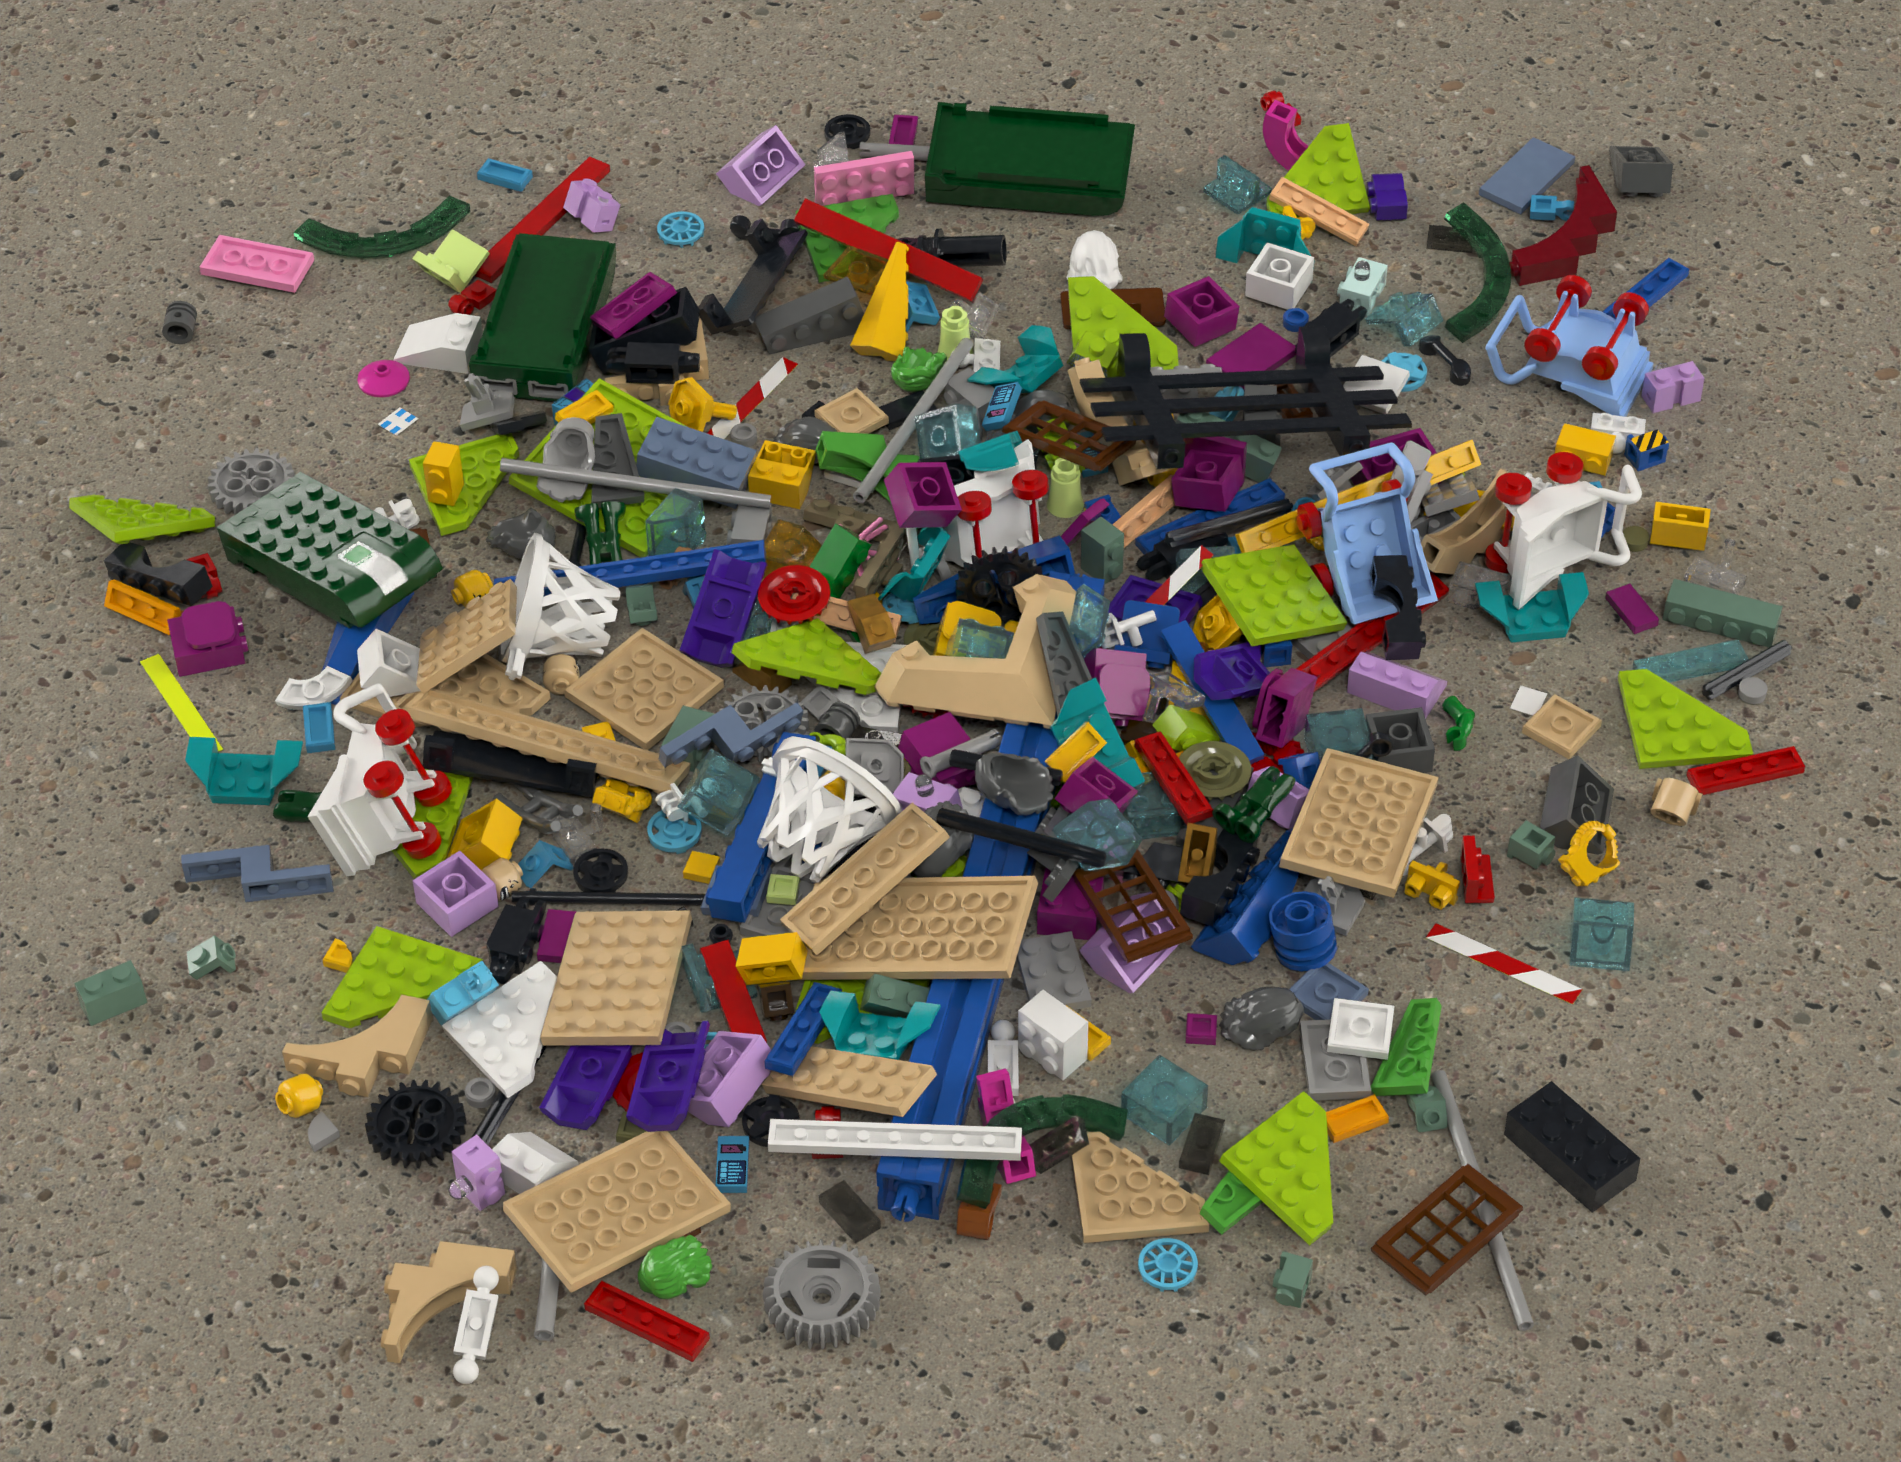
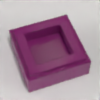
(1201, 1029)

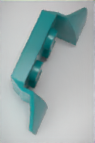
(1255, 231)
(1030, 370)
(992, 454)
(910, 585)
(1543, 616)
(1087, 704)
(241, 777)
(870, 1032)

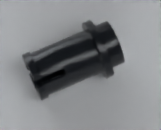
(720, 933)

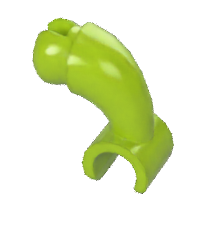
(835, 741)

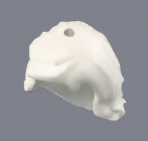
(1095, 256)

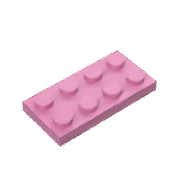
(864, 178)
(257, 263)

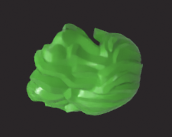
(916, 369)
(673, 1266)

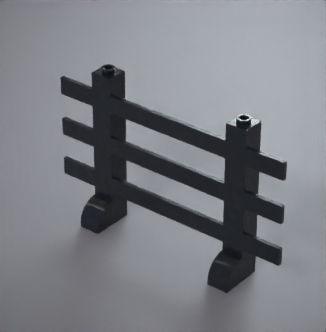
(1312, 371)

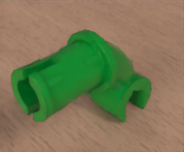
(1463, 721)

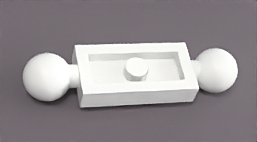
(1004, 1052)
(475, 1324)

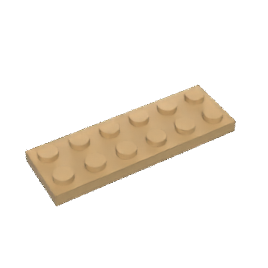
(865, 878)
(854, 1081)

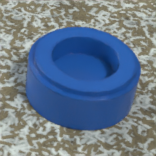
(1294, 319)

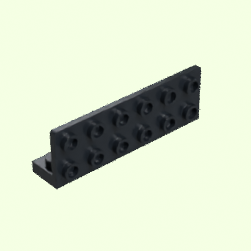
(759, 282)
(483, 760)

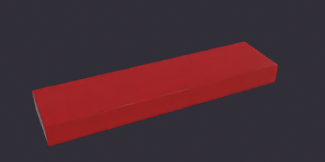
(1746, 770)
(1173, 778)
(731, 989)
(647, 1321)

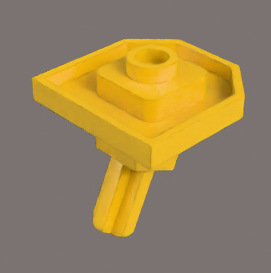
(695, 407)
(1216, 625)

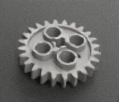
(247, 479)
(771, 703)

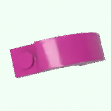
(1281, 135)
(995, 1096)

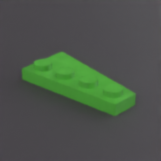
(1410, 1051)
(1229, 1203)

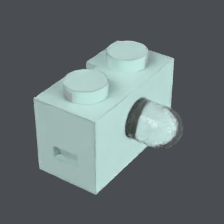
(1363, 283)

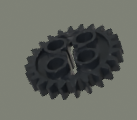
(981, 594)
(435, 1131)

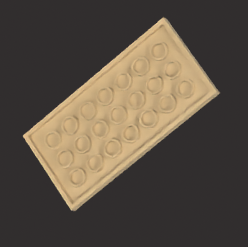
(933, 931)

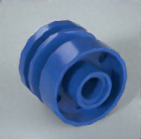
(1303, 931)

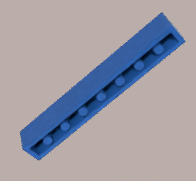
(745, 862)

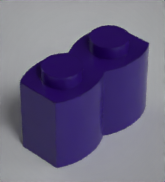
(1387, 196)

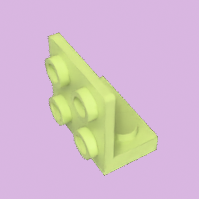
(453, 261)

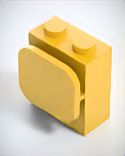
(951, 616)

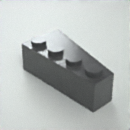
(812, 319)

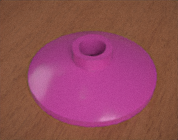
(383, 378)

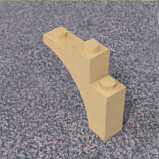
(663, 391)
(1467, 535)
(356, 1061)
(424, 1291)

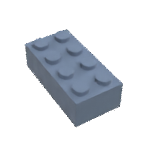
(694, 458)

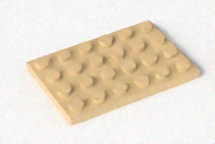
(1359, 822)
(617, 978)
(616, 1208)

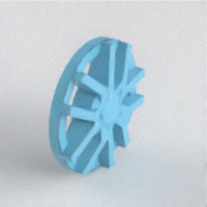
(680, 228)
(1167, 1264)

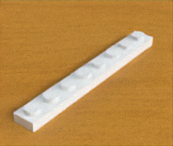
(895, 1139)

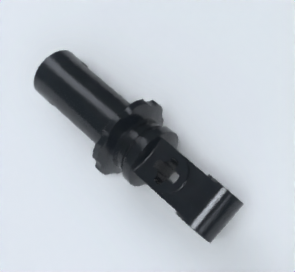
(963, 250)

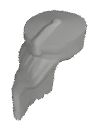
(569, 447)

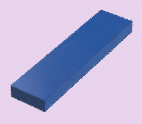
(799, 1032)

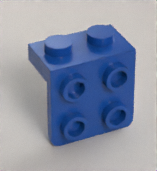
(1153, 644)

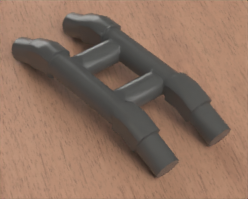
(537, 799)

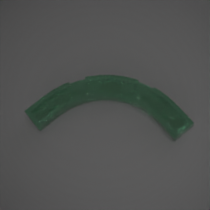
(388, 243)
(1496, 273)
(1034, 1115)

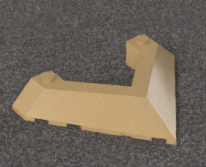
(985, 688)

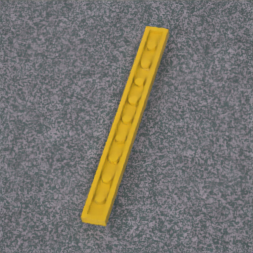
(1285, 529)

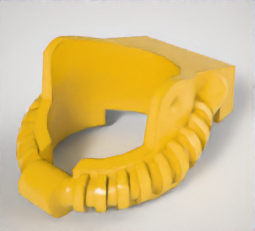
(614, 798)
(1576, 861)

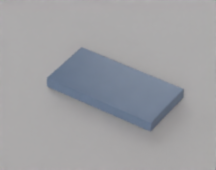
(1526, 174)

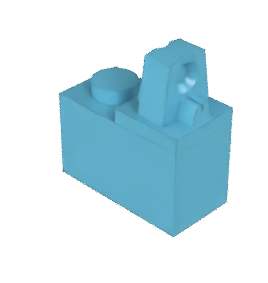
(462, 992)

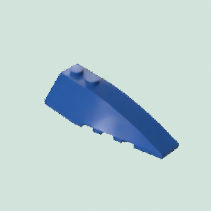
(1049, 554)
(345, 641)
(1246, 921)

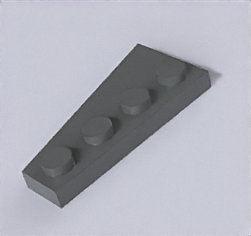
(615, 456)
(1062, 656)

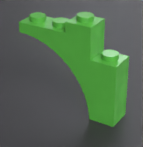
(856, 455)

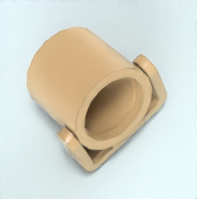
(1674, 801)

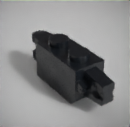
(1340, 323)
(652, 362)
(1162, 560)
(514, 938)

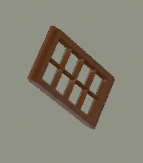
(1031, 417)
(1148, 946)
(1411, 1272)

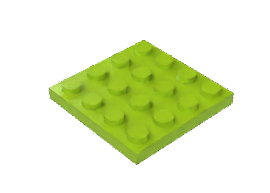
(1273, 595)

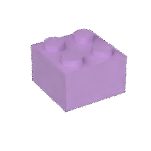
(455, 893)

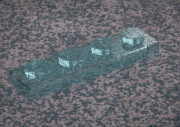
(1694, 661)

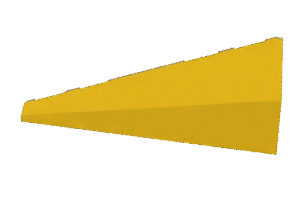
(884, 321)

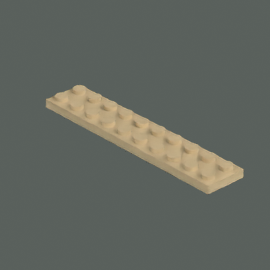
(544, 739)

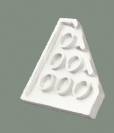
(871, 708)
(506, 1028)

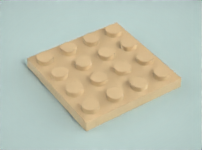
(467, 635)
(643, 688)

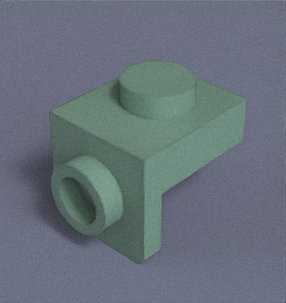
(641, 604)
(210, 956)
(1428, 1109)

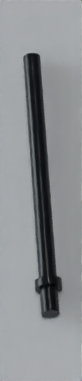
(609, 897)

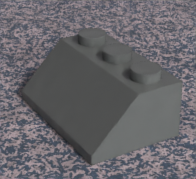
(1573, 798)

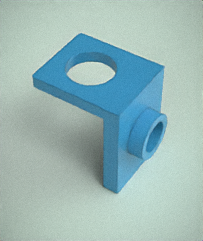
(539, 860)

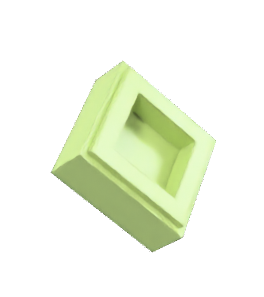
(783, 889)

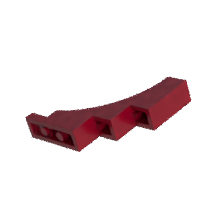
(1560, 252)

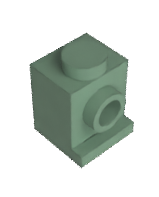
(1531, 845)
(1292, 1279)

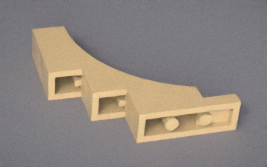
(1136, 461)

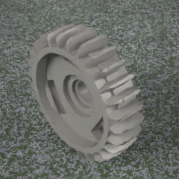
(818, 1271)

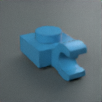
(1548, 207)

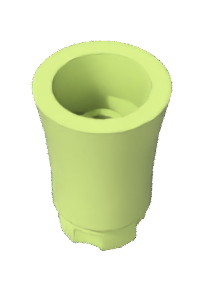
(953, 329)
(1065, 490)

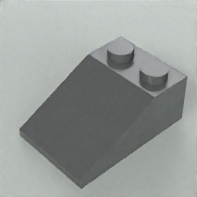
(1641, 170)

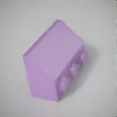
(761, 167)
(1393, 684)
(1107, 960)
(729, 1077)

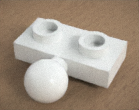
(985, 354)
(1618, 426)

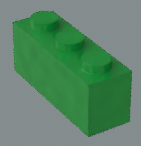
(840, 558)

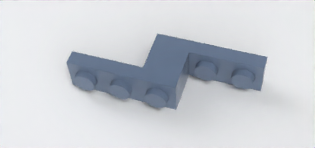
(731, 735)
(257, 873)

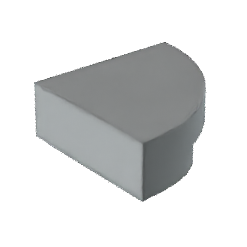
(321, 1132)

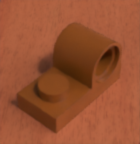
(977, 1221)

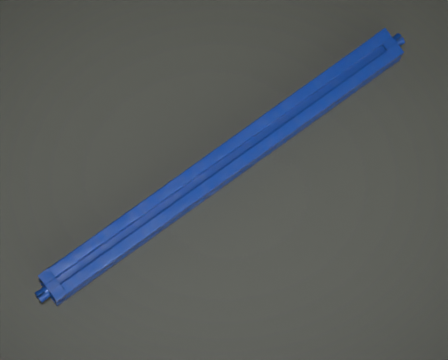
(968, 1006)

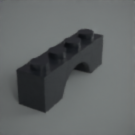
(1393, 581)
(180, 582)
(1162, 860)
(1208, 896)

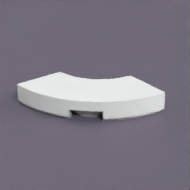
(317, 690)

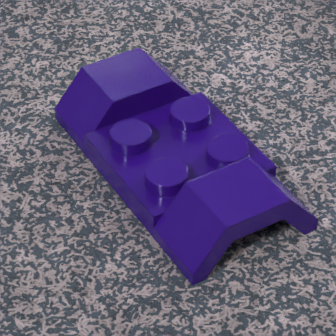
(722, 609)
(1230, 671)
(667, 1080)
(585, 1084)

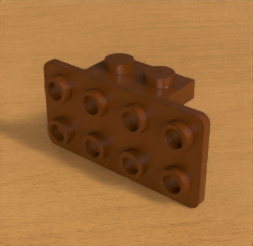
(1145, 301)

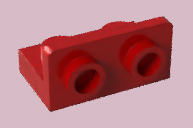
(1476, 872)

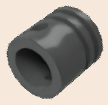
(179, 320)
(839, 720)

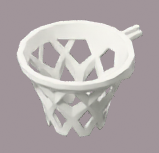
(565, 626)
(804, 792)

